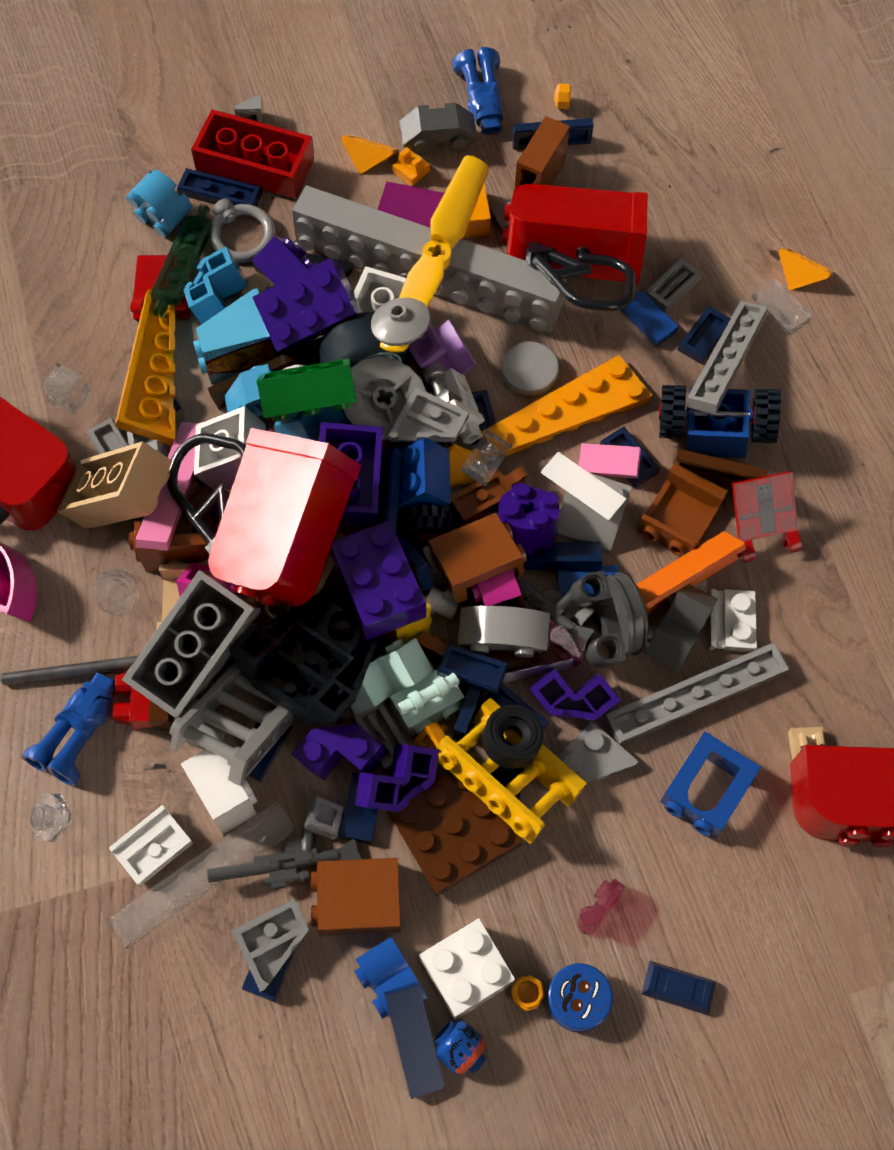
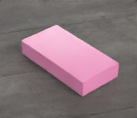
(610, 460)

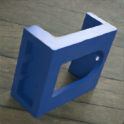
(724, 757)

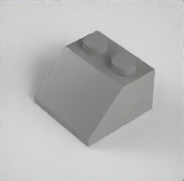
(584, 524)

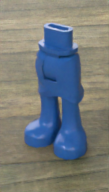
(485, 97)
(84, 713)

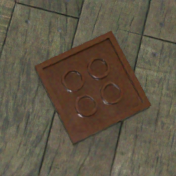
(452, 833)

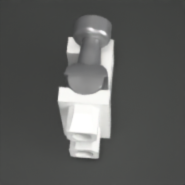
(454, 389)

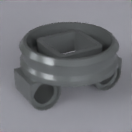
(619, 616)

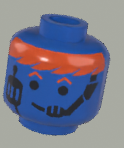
(460, 1047)

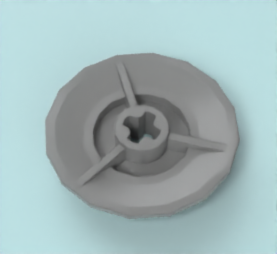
(381, 379)

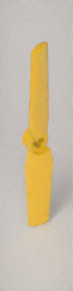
(447, 229)

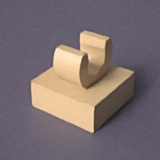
(805, 736)

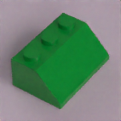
(306, 389)

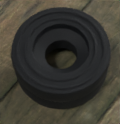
(518, 719)

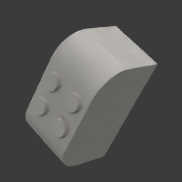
(191, 644)

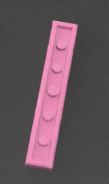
(159, 526)

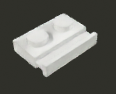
(733, 621)
(150, 845)

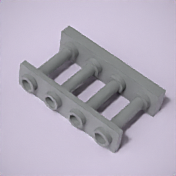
(257, 741)

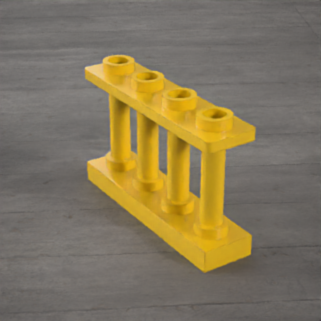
(501, 800)

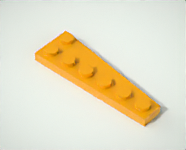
(149, 385)
(586, 399)

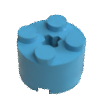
(158, 202)

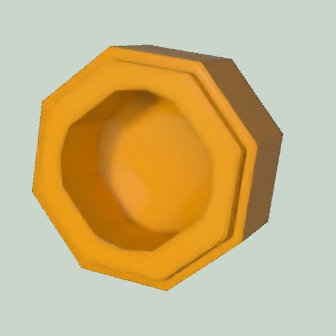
(562, 96)
(527, 993)

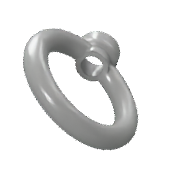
(226, 213)

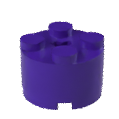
(531, 516)

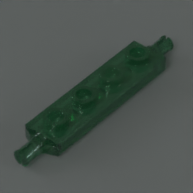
(181, 261)

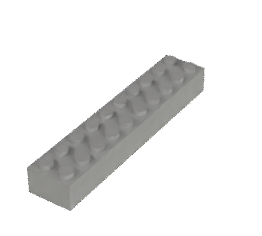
(394, 245)

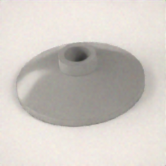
(400, 321)

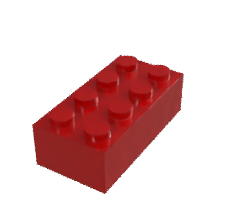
(253, 153)

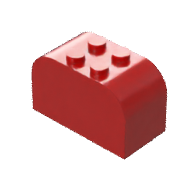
(845, 793)

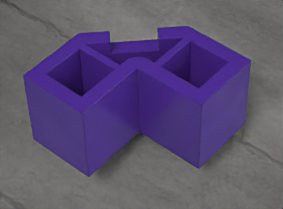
(586, 702)
(327, 746)
(411, 773)

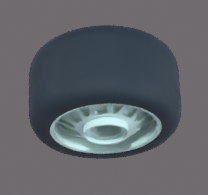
(355, 340)

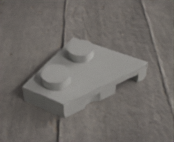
(428, 418)
(596, 755)
(271, 940)

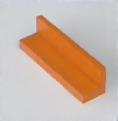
(690, 569)

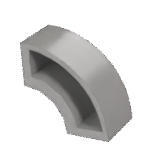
(504, 629)

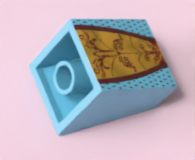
(233, 340)

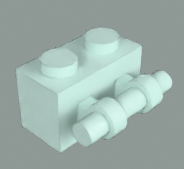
(427, 702)

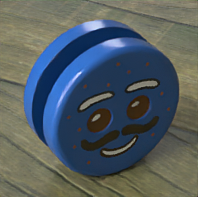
(579, 997)

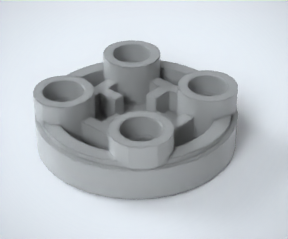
(529, 368)

